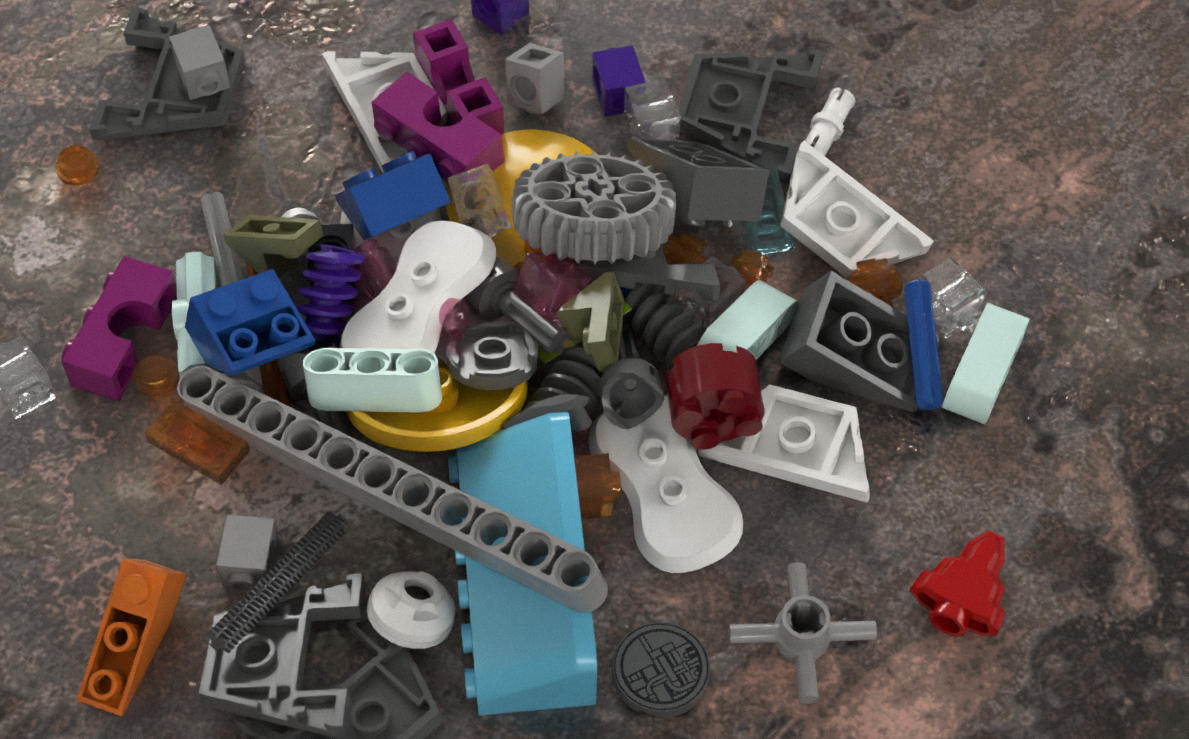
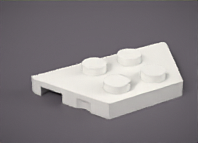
(362, 81)
(843, 218)
(803, 443)

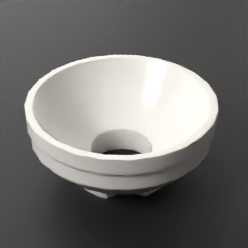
(410, 620)

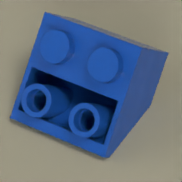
(397, 196)
(246, 324)

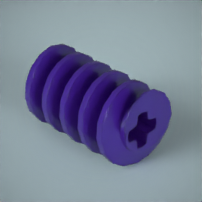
(330, 291)

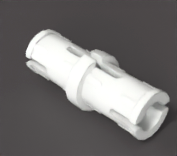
(828, 124)

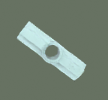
(194, 276)

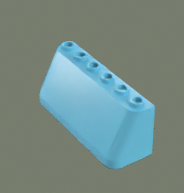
(523, 643)

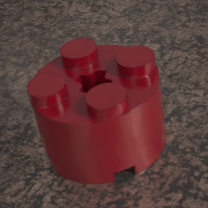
(714, 395)

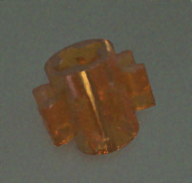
(684, 250)
(878, 279)

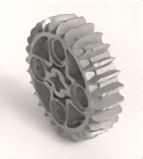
(593, 207)

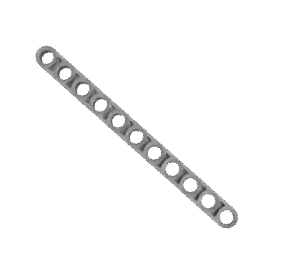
(288, 435)

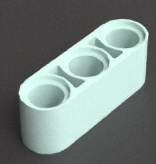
(752, 320)
(985, 363)
(372, 380)

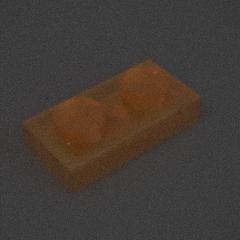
(197, 442)

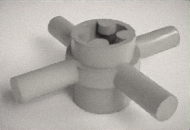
(808, 645)

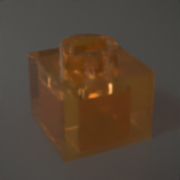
(596, 485)

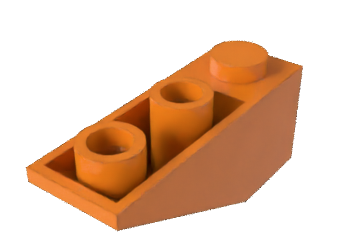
(130, 633)

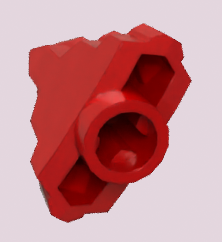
(966, 588)

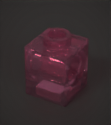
(549, 283)

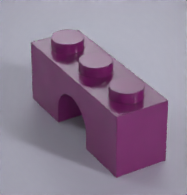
(447, 66)
(408, 117)
(130, 297)

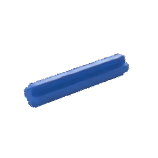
(923, 345)

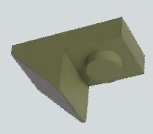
(273, 241)
(597, 319)

